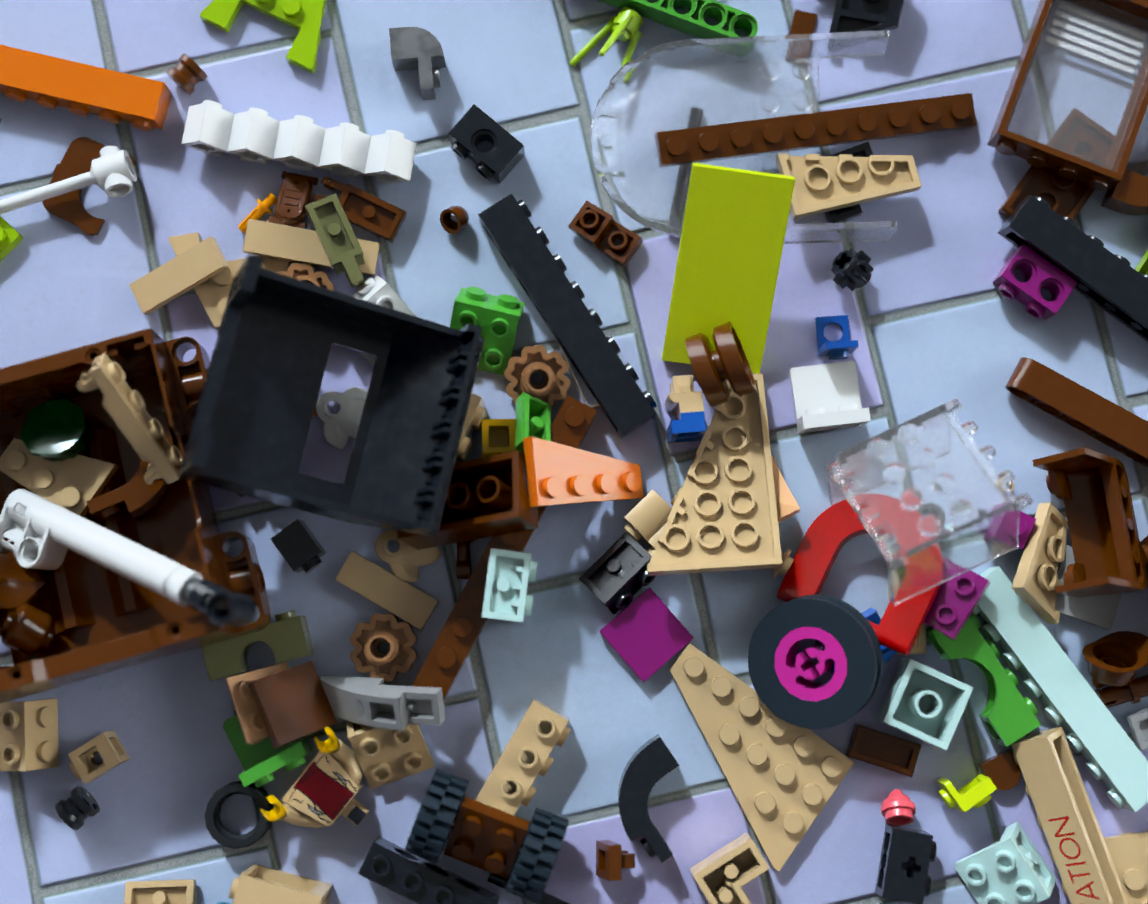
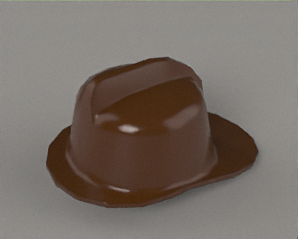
(1116, 658)

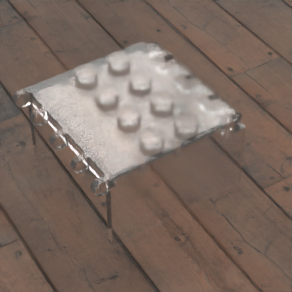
(928, 499)

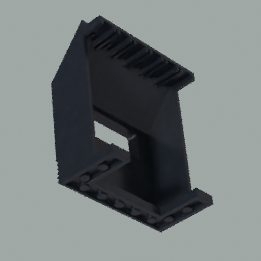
(267, 387)

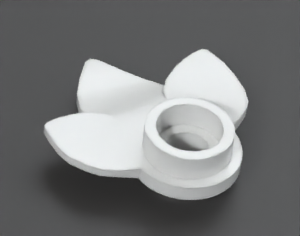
(346, 421)

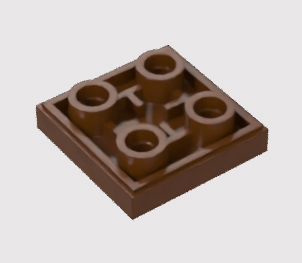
(292, 704)

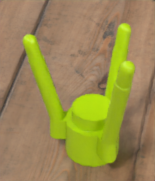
(622, 27)

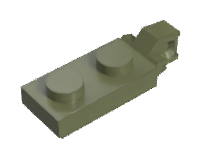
(337, 237)

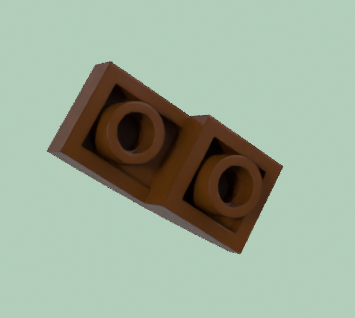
(605, 234)

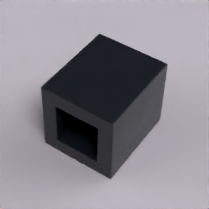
(299, 547)

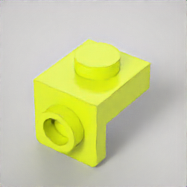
(973, 794)

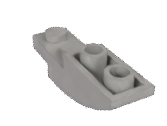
(382, 705)

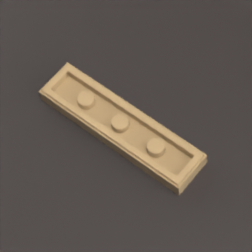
(298, 245)

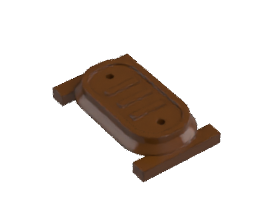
(292, 198)

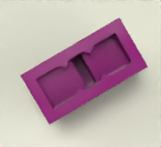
(1038, 275)

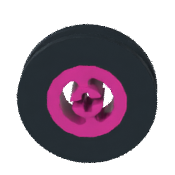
(783, 679)

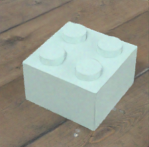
(924, 703)

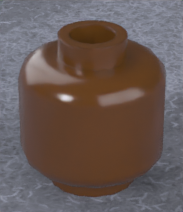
(26, 629)

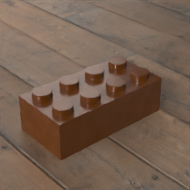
(482, 501)

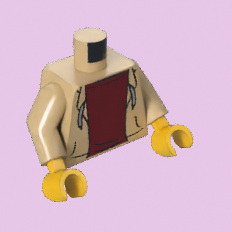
(323, 789)

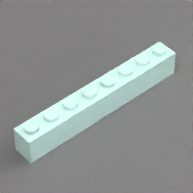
(1064, 692)

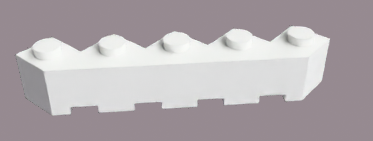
(299, 143)

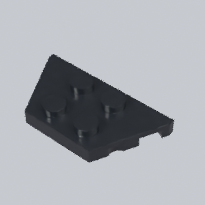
(866, 15)

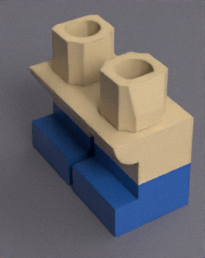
(688, 411)

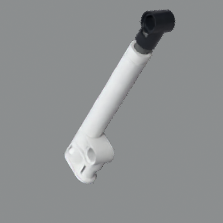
(45, 531)

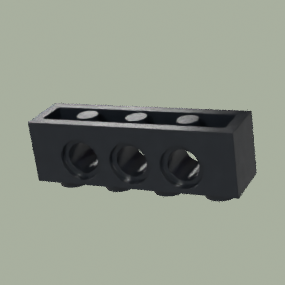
(419, 878)

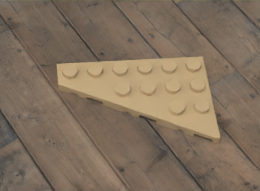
(773, 767)

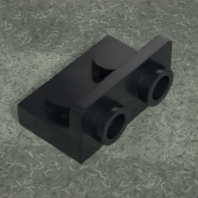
(619, 573)

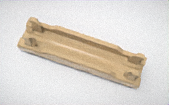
(129, 414)

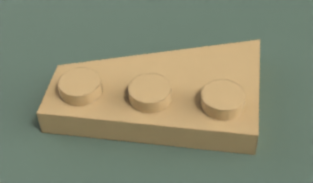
(61, 482)

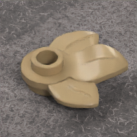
(406, 559)

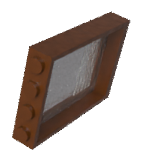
(1078, 90)

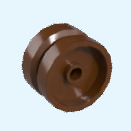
(716, 366)

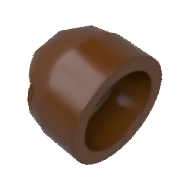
(454, 223)

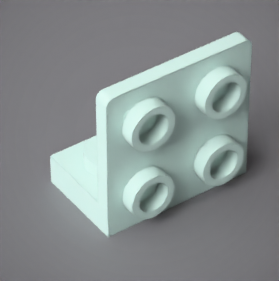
(508, 585)
(1007, 871)

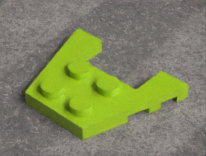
(299, 14)

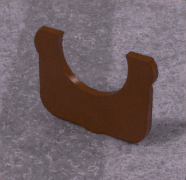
(69, 205)

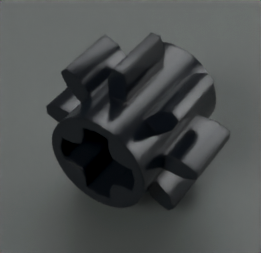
(852, 269)

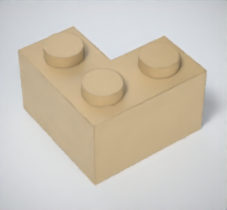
(728, 870)

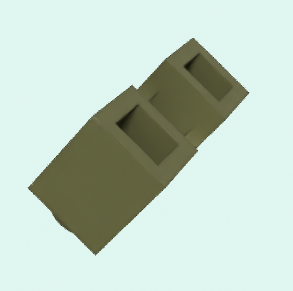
(286, 637)

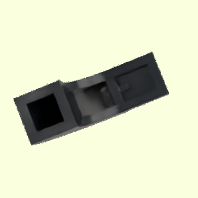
(639, 776)

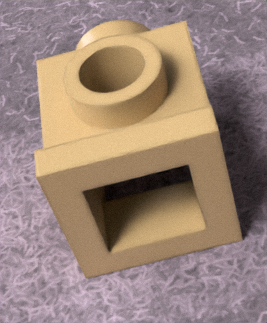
(83, 758)

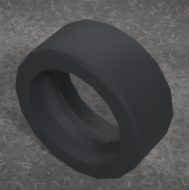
(214, 824)

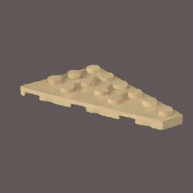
(728, 499)

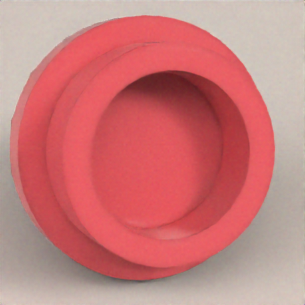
(898, 809)

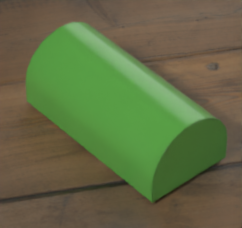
(532, 419)

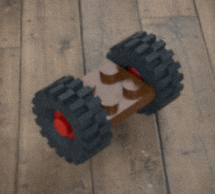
(487, 836)

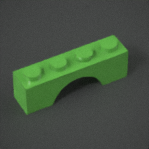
(1006, 711)

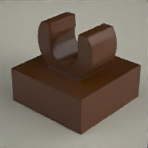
(611, 859)

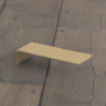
(594, 407)

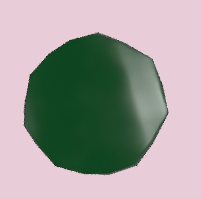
(56, 430)

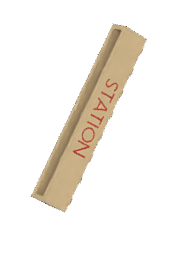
(1067, 818)

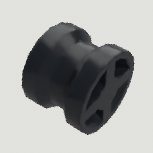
(77, 808)

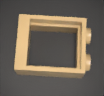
(273, 886)

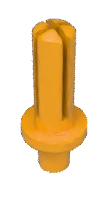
(259, 211)

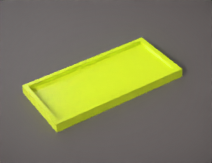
(728, 258)

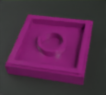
(646, 634)

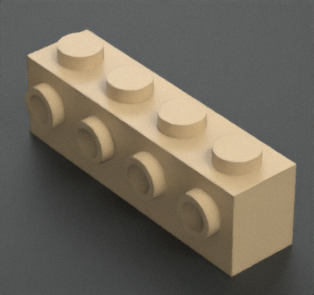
(524, 758)

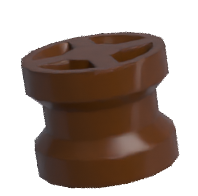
(186, 74)

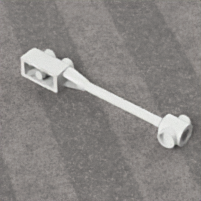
(110, 172)

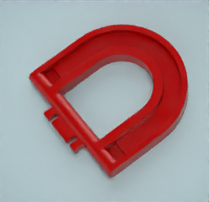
(814, 562)

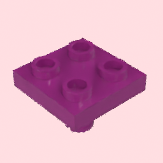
(955, 603)

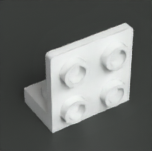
(827, 397)

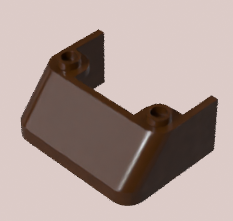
(1099, 523)

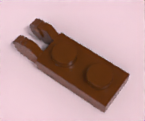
(366, 210)

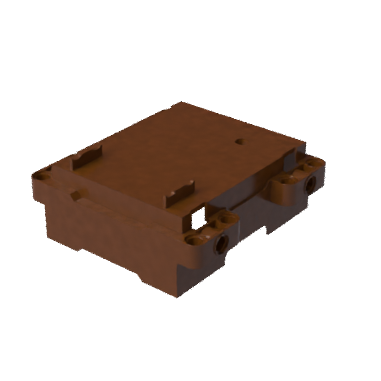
(96, 613)

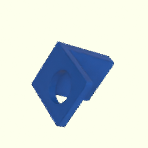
(839, 349)

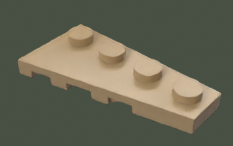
(845, 180)

